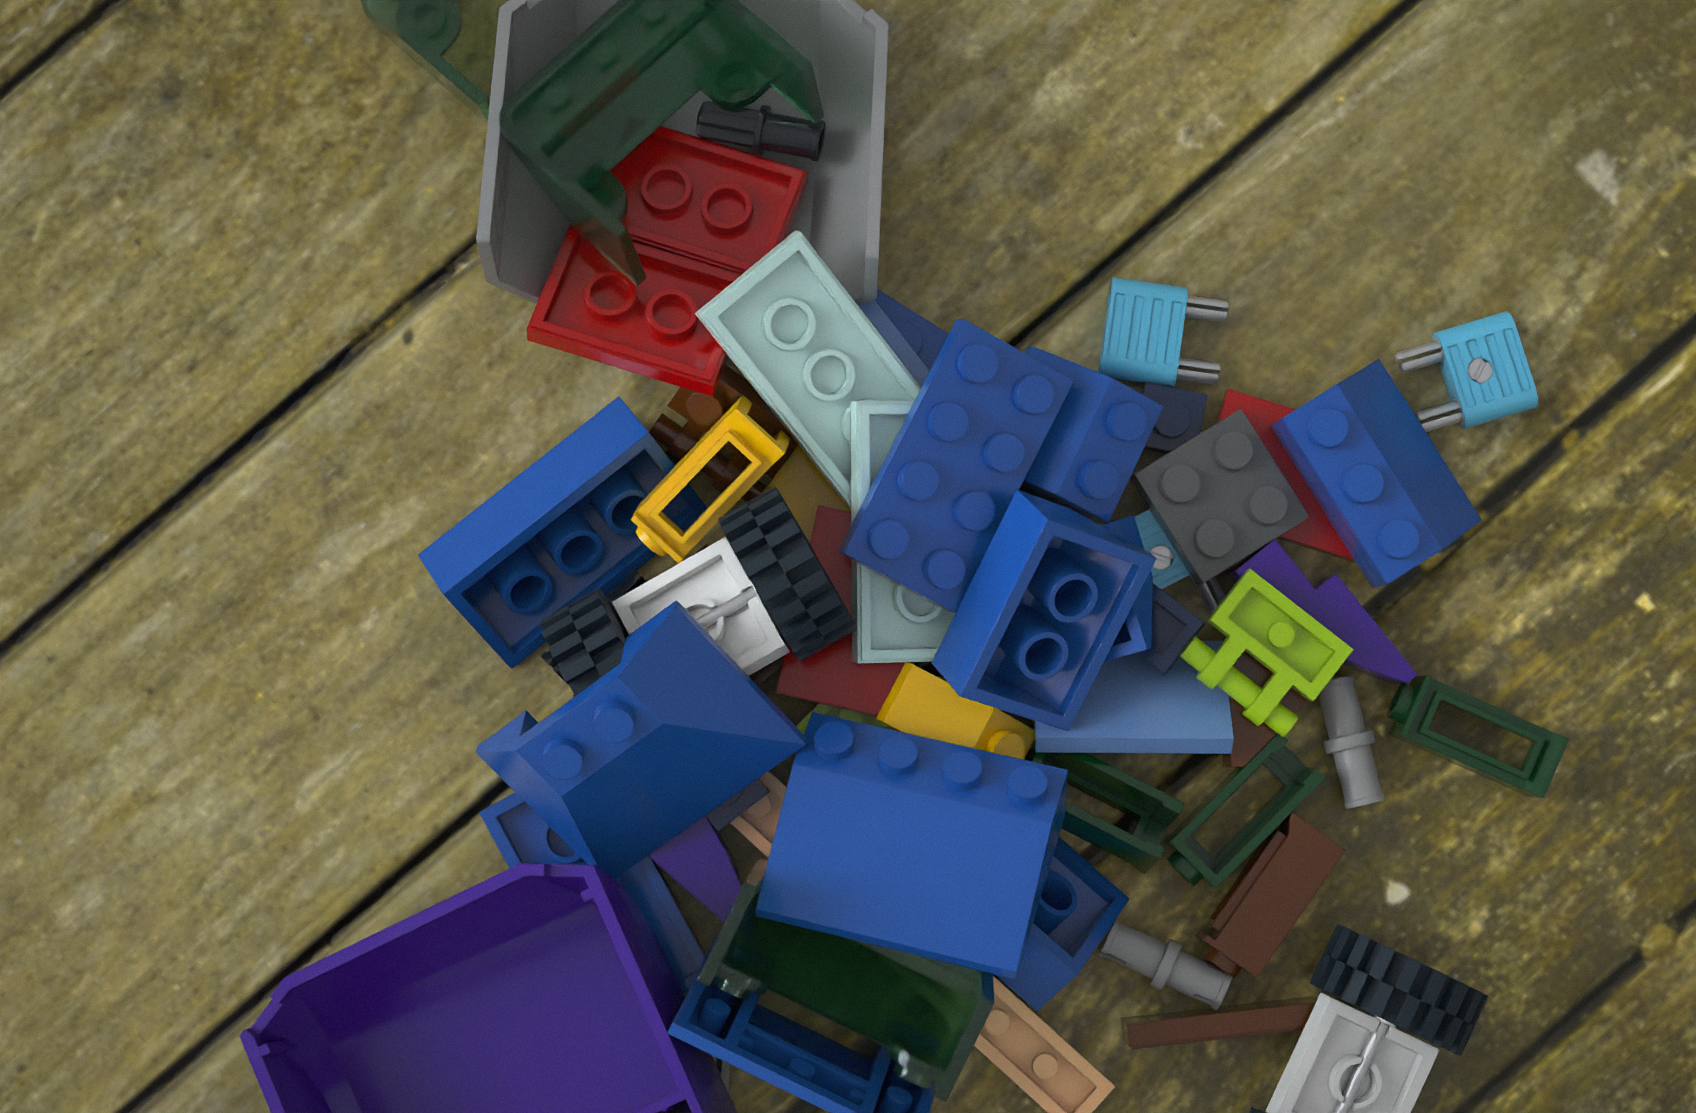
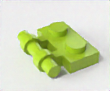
(1276, 635)

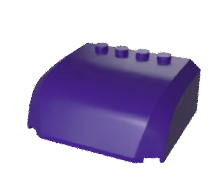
(490, 1002)

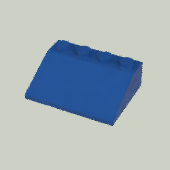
(914, 844)

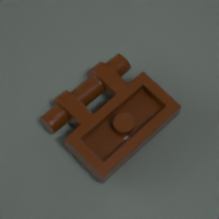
(702, 413)

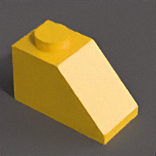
(933, 709)

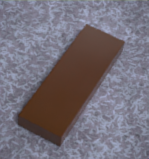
(1210, 1025)

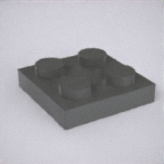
(1219, 497)

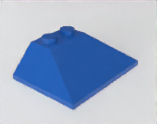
(644, 745)
(793, 1055)

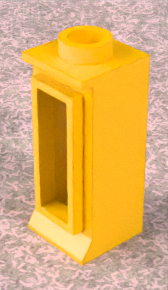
(749, 438)

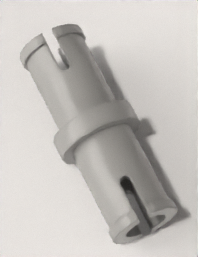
(1350, 743)
(1165, 964)

